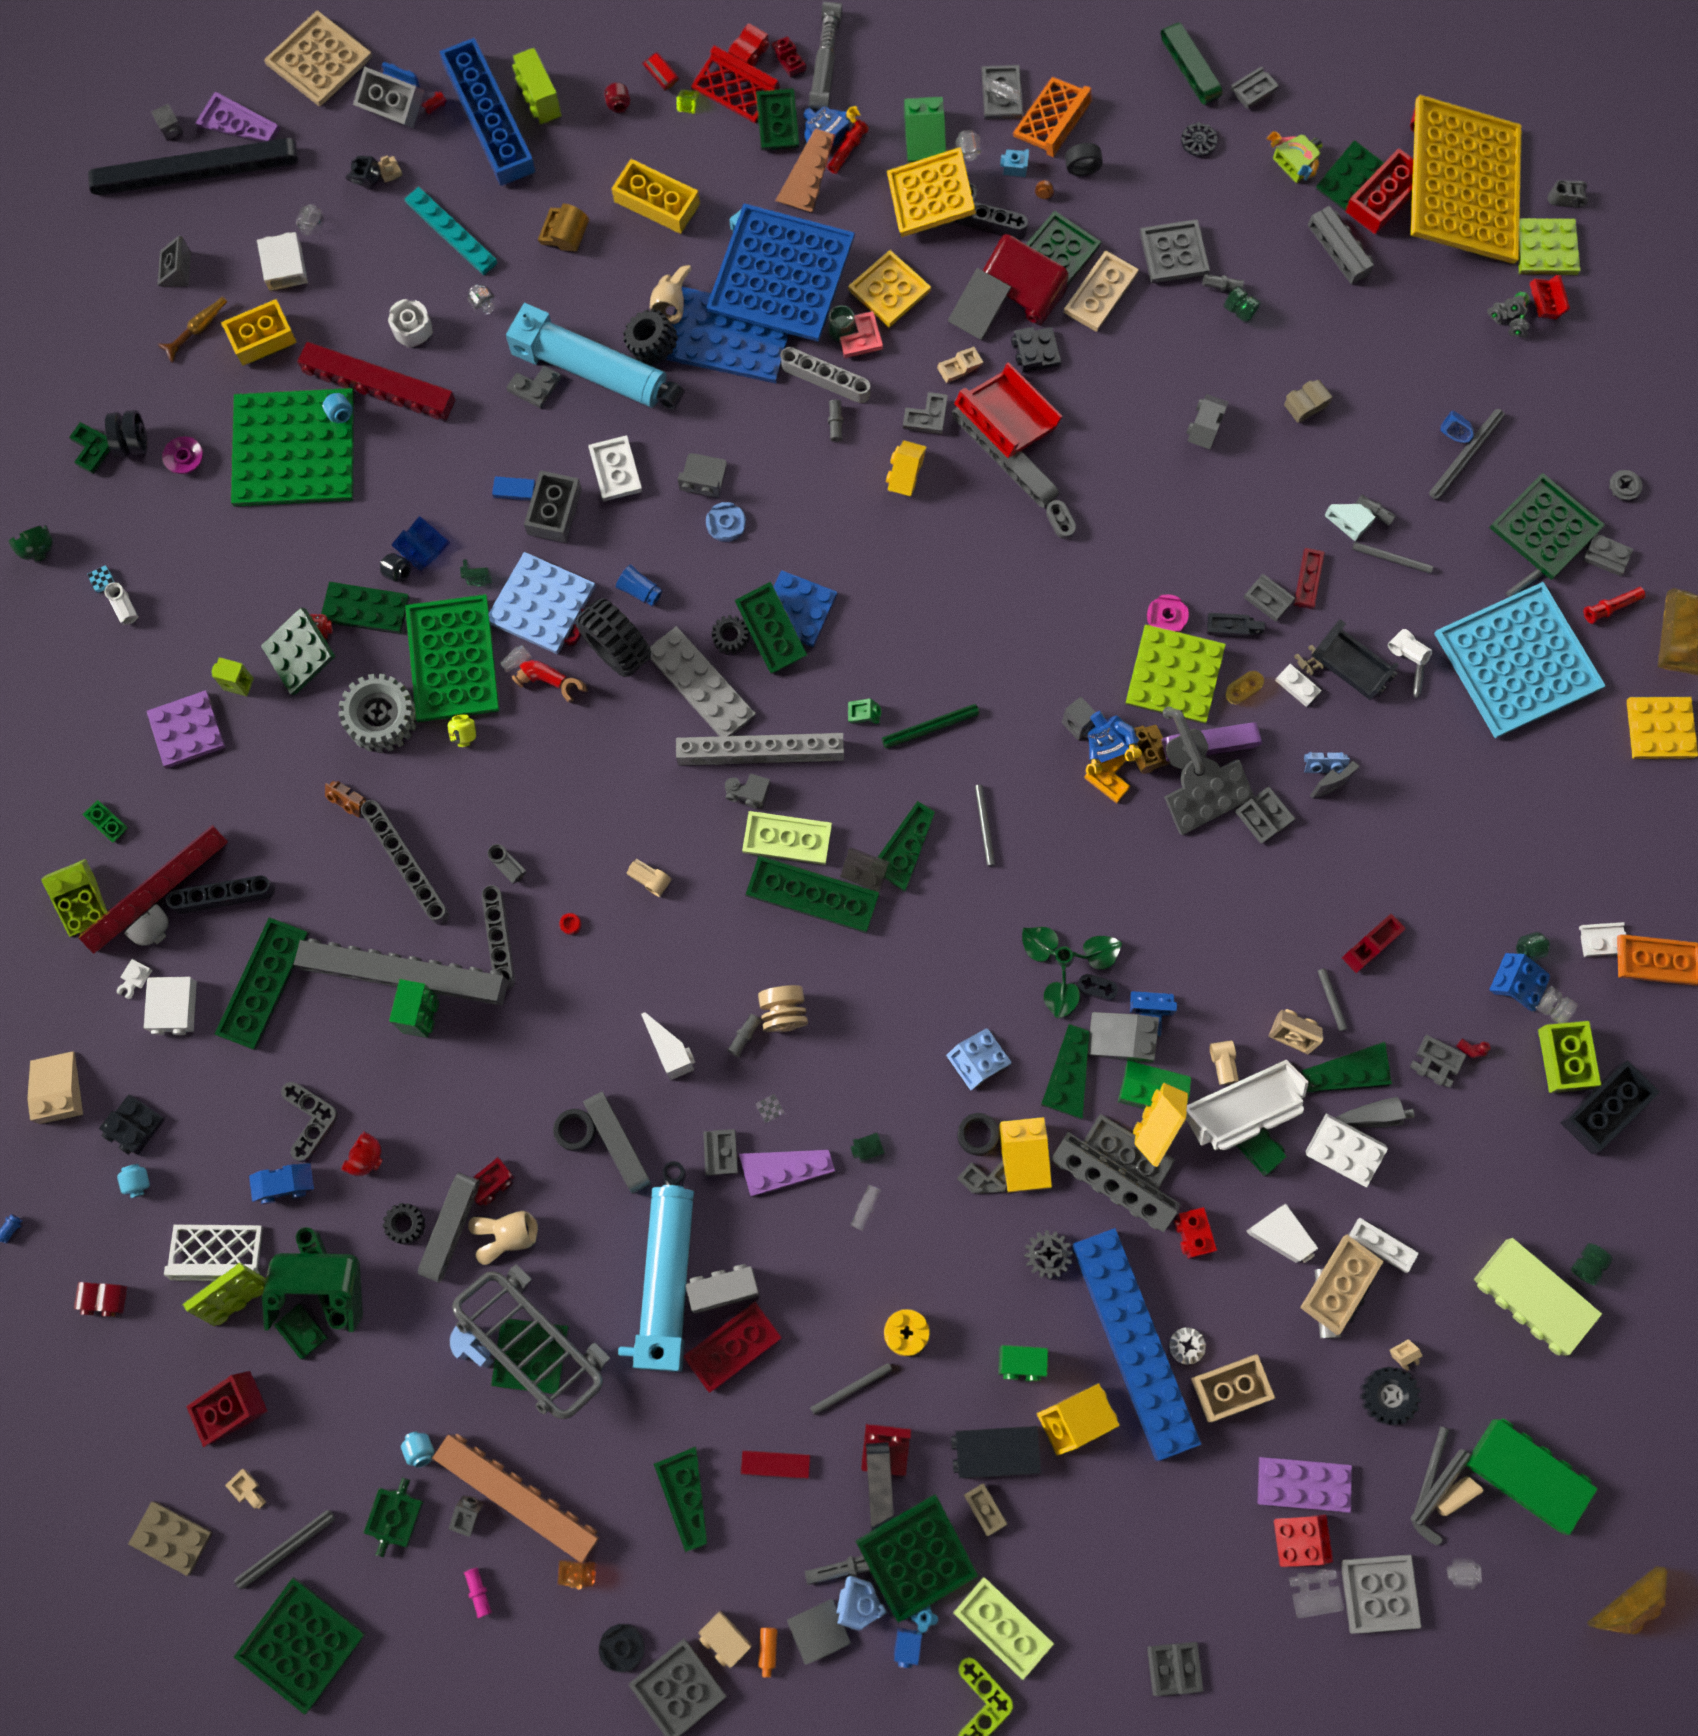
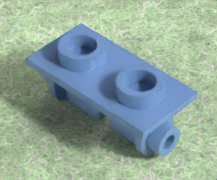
(1318, 764)

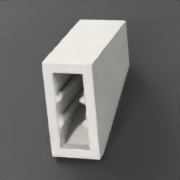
(1285, 1235)

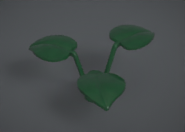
(1040, 943)

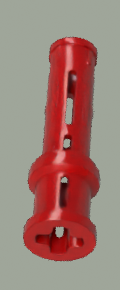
(851, 140)
(1606, 607)

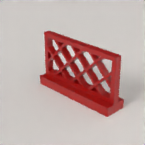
(739, 68)

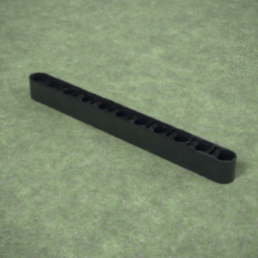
(192, 166)

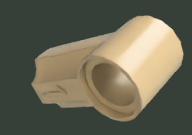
(653, 880)
(1224, 1057)

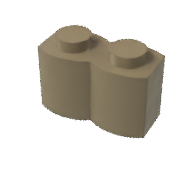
(1308, 400)

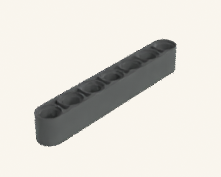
(1016, 466)
(397, 855)

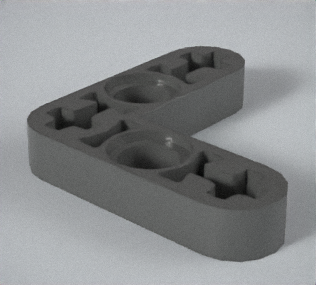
(316, 1120)

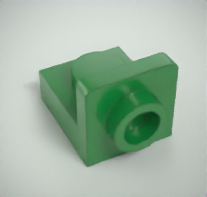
(864, 711)

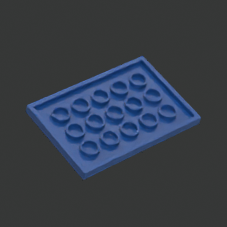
(725, 342)

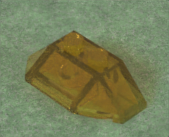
(1635, 1605)

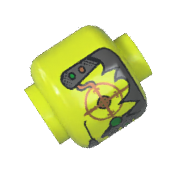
(462, 730)

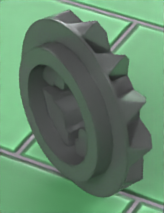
(1623, 477)

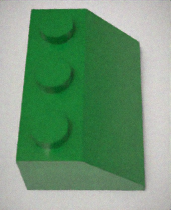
(1142, 1081)

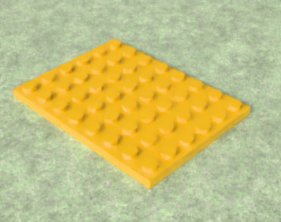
(1466, 179)

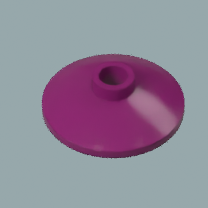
(179, 448)

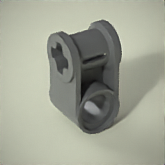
(1567, 193)

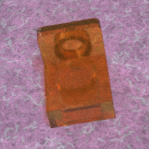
(576, 1574)

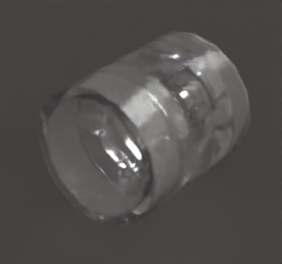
(1563, 1009)

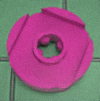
(1176, 608)

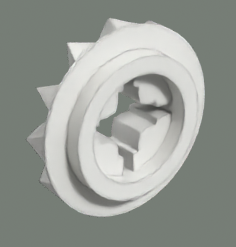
(1177, 1348)

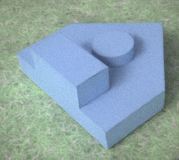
(858, 1604)

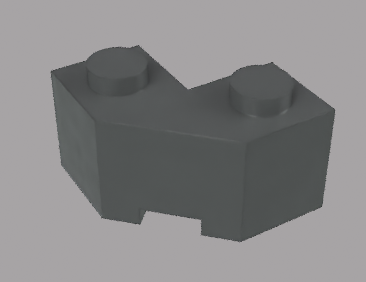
(1207, 422)

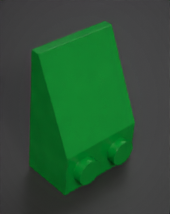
(924, 127)

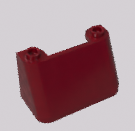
(1033, 277)

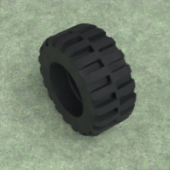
(613, 637)

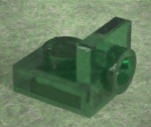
(867, 1147)

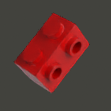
(1195, 1233)

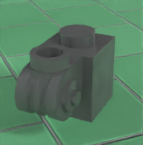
(752, 794)

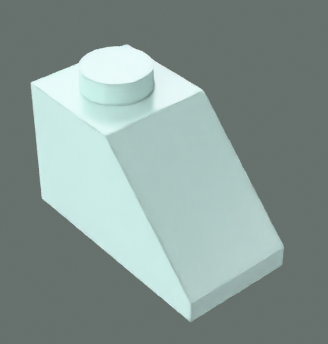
(1350, 518)

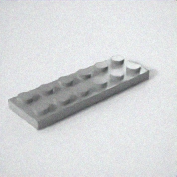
(700, 683)

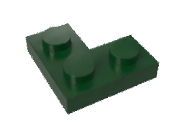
(94, 445)

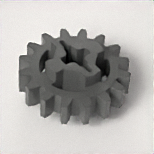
(1048, 1264)

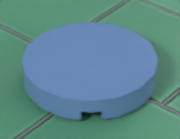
(725, 522)

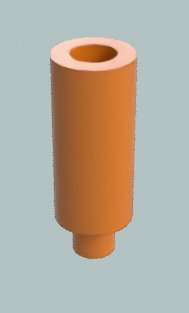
(767, 1652)

